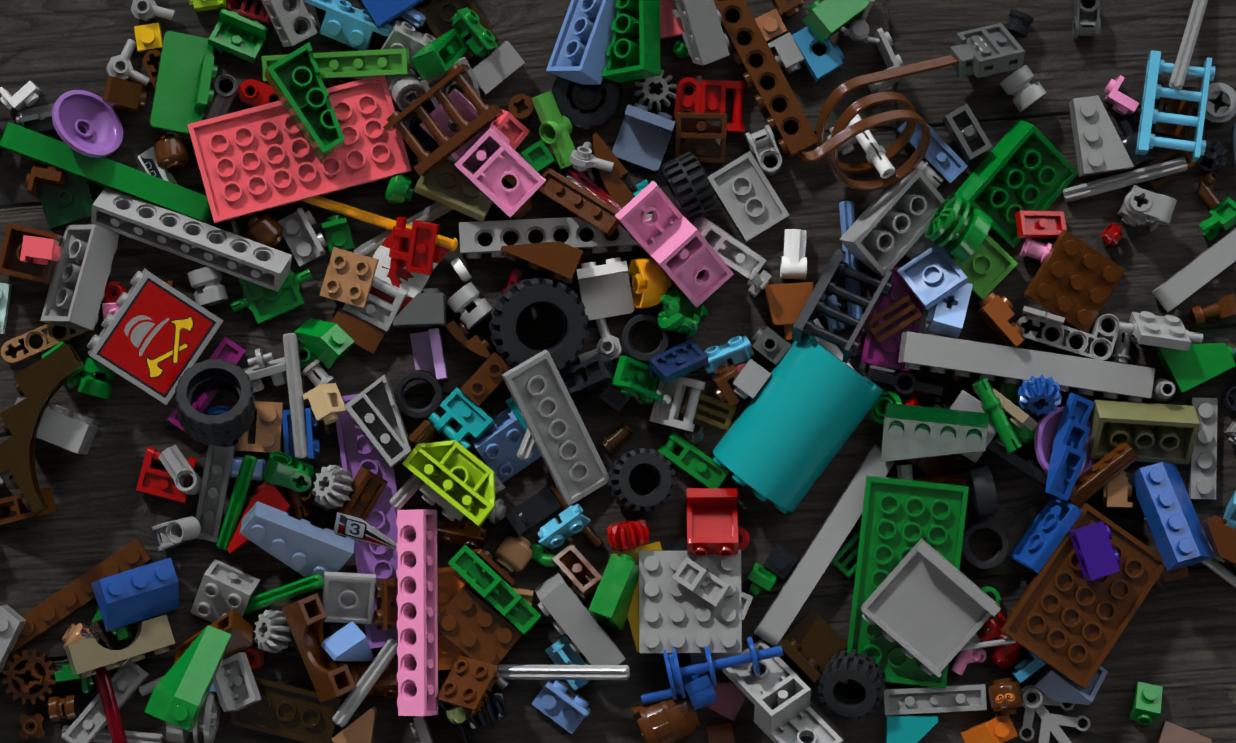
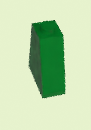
(1197, 365)
(615, 592)

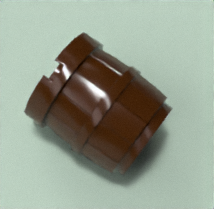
(666, 720)

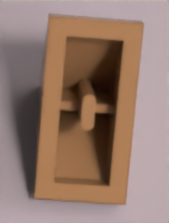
(360, 730)

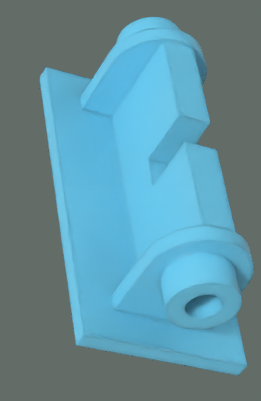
(737, 349)
(554, 534)
(563, 654)

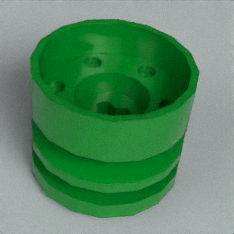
(958, 227)

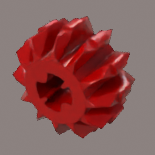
(628, 534)

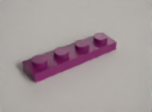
(227, 351)

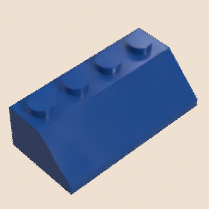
(1170, 515)

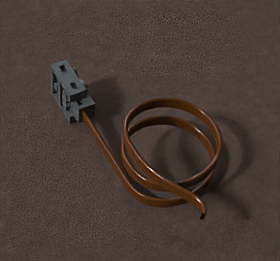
(975, 52)

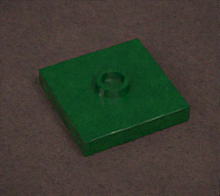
(67, 204)

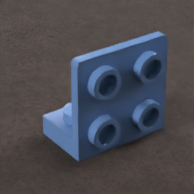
(501, 444)
(561, 705)

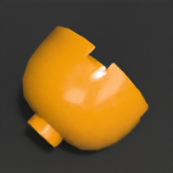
(648, 282)

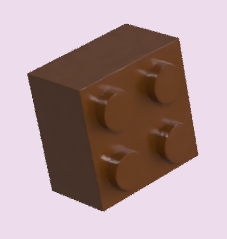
(11, 252)

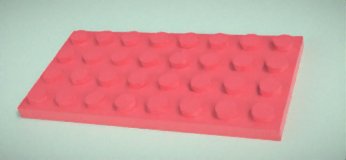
(265, 161)

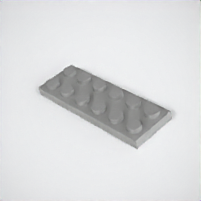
(556, 427)

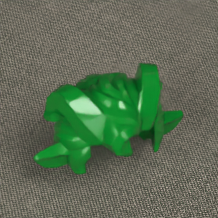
(680, 313)

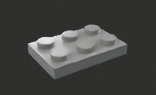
(748, 196)

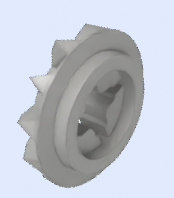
(1228, 97)

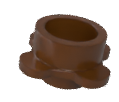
(37, 721)

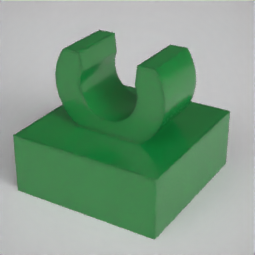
(761, 578)

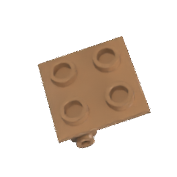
(349, 277)

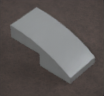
(701, 582)

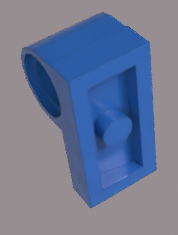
(700, 690)

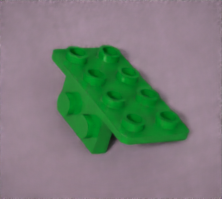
(183, 82)

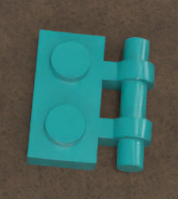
(466, 414)

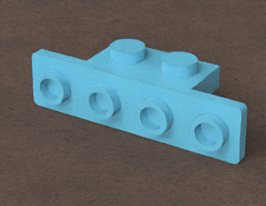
(349, 23)

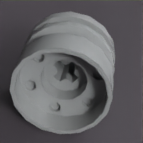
(206, 725)

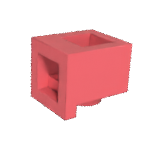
(40, 249)

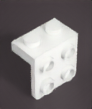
(605, 289)

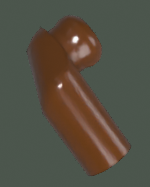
(1206, 187)

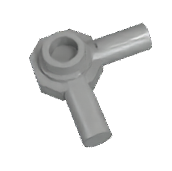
(148, 9)
(121, 66)
(584, 159)
(607, 345)

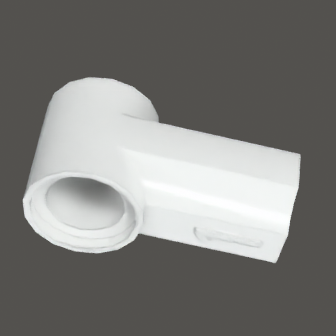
(793, 259)

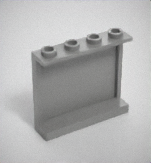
(928, 608)

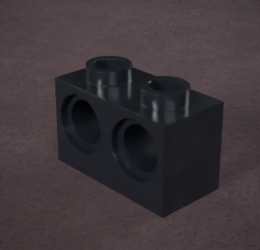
(588, 377)

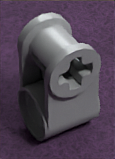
(762, 146)
(1154, 206)
(176, 532)

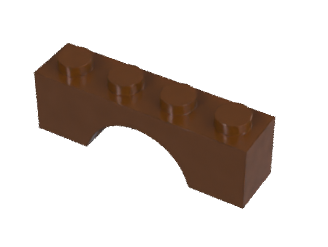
(306, 624)

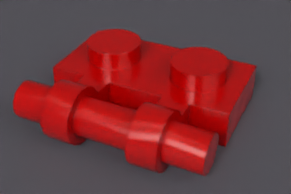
(421, 248)

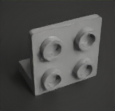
(222, 591)

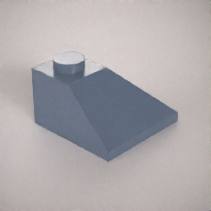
(1064, 690)

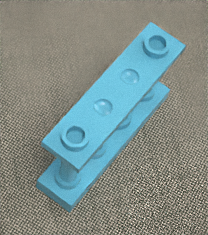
(1150, 116)

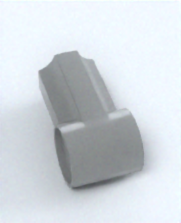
(180, 469)

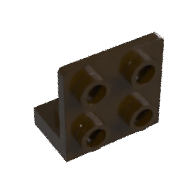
(812, 644)

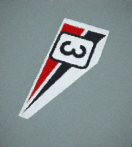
(361, 530)

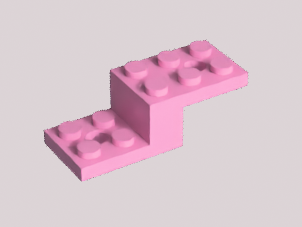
(489, 159)
(674, 244)

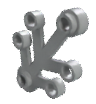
(1049, 721)

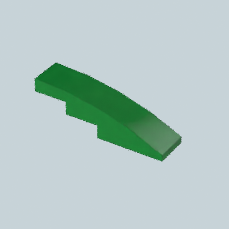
(495, 589)

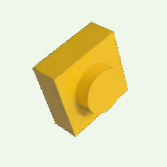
(148, 37)

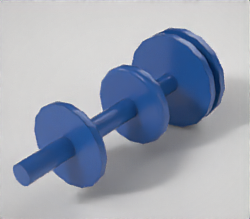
(676, 673)

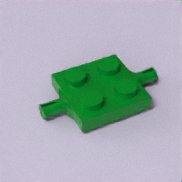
(268, 303)

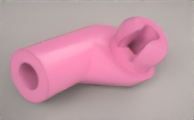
(965, 658)

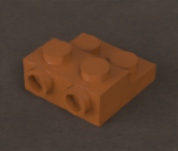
(996, 313)

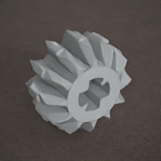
(655, 98)
(332, 486)
(272, 631)

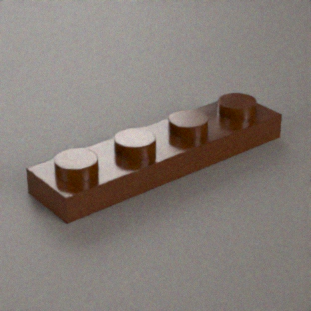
(579, 201)

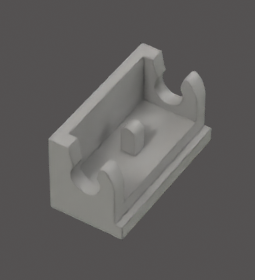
(497, 66)

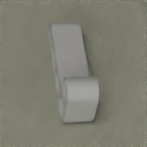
(1064, 333)

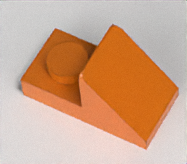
(995, 730)

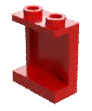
(712, 521)

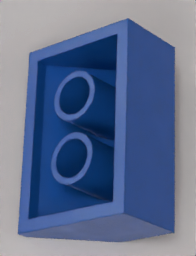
(137, 594)

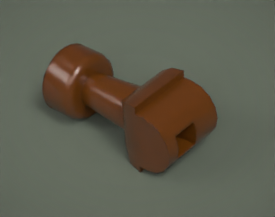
(1223, 308)

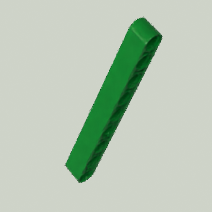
(106, 173)

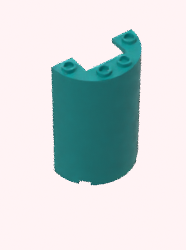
(796, 424)

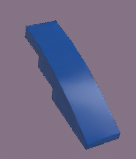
(1067, 448)

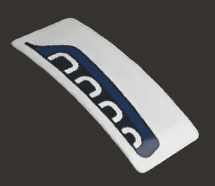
(150, 164)

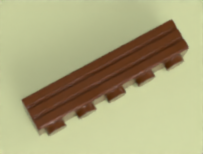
(1102, 473)

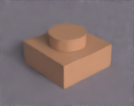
(771, 25)

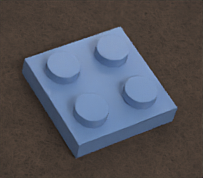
(932, 276)

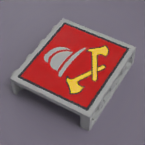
(153, 335)

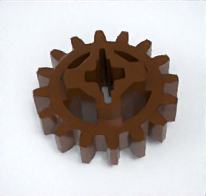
(32, 666)

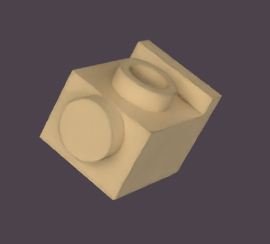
(326, 402)

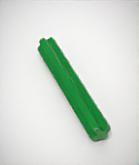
(236, 501)
(284, 593)

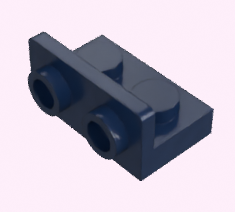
(677, 361)

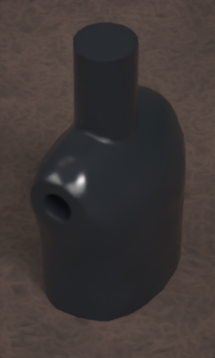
(1130, 144)

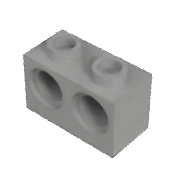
(284, 21)

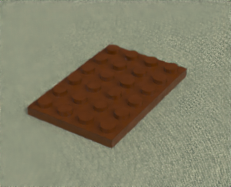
(1079, 620)

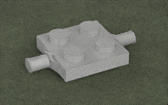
(1159, 331)

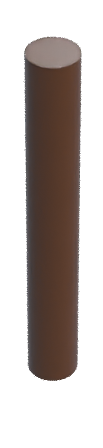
(587, 530)

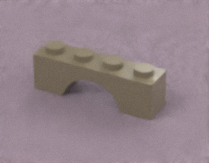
(89, 655)

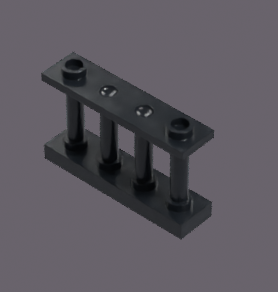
(826, 287)

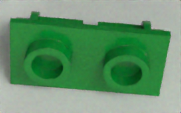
(482, 39)

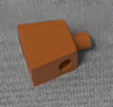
(786, 303)

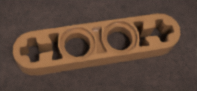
(49, 342)

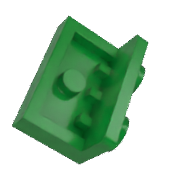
(238, 36)
(635, 380)

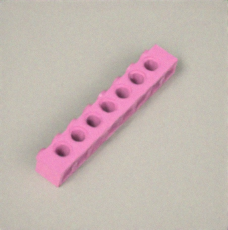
(425, 623)

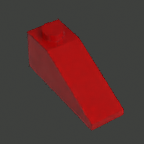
(266, 494)

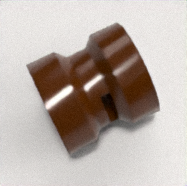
(63, 708)

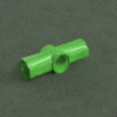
(554, 128)

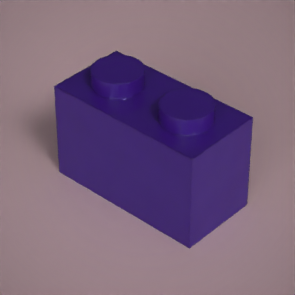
(1095, 550)

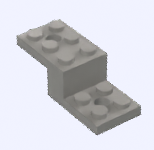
(780, 701)

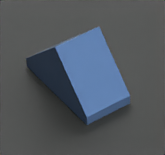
(348, 644)

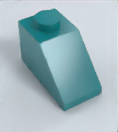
(907, 727)

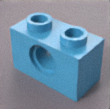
(818, 65)

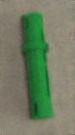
(992, 406)

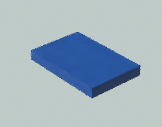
(1045, 533)

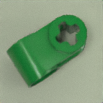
(287, 471)

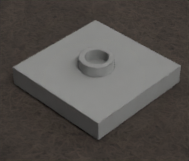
(348, 597)

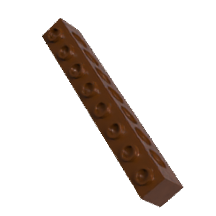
(805, 136)

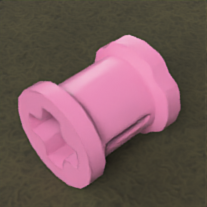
(1035, 249)

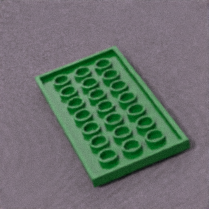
(892, 523)

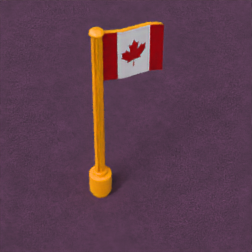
(397, 277)

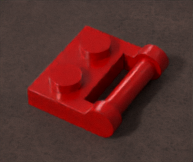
(713, 101)
(160, 482)

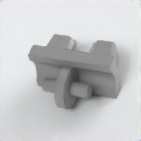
(275, 368)

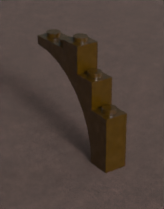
(39, 385)

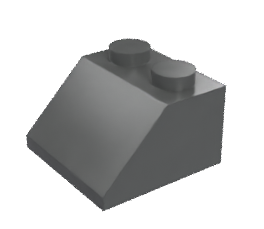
(424, 310)

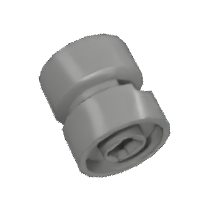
(405, 88)
(1023, 88)
(207, 286)
(463, 299)

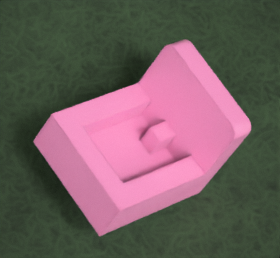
(1121, 103)

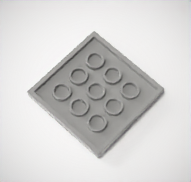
(680, 618)

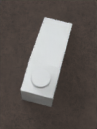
(729, 248)

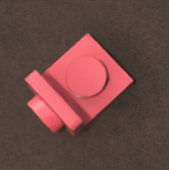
(511, 128)

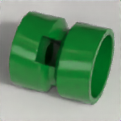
(94, 386)

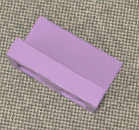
(429, 353)

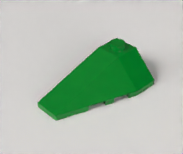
(186, 685)

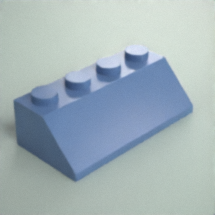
(583, 41)

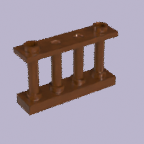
(466, 129)

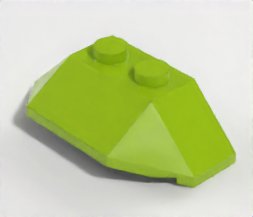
(455, 476)

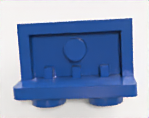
(311, 424)

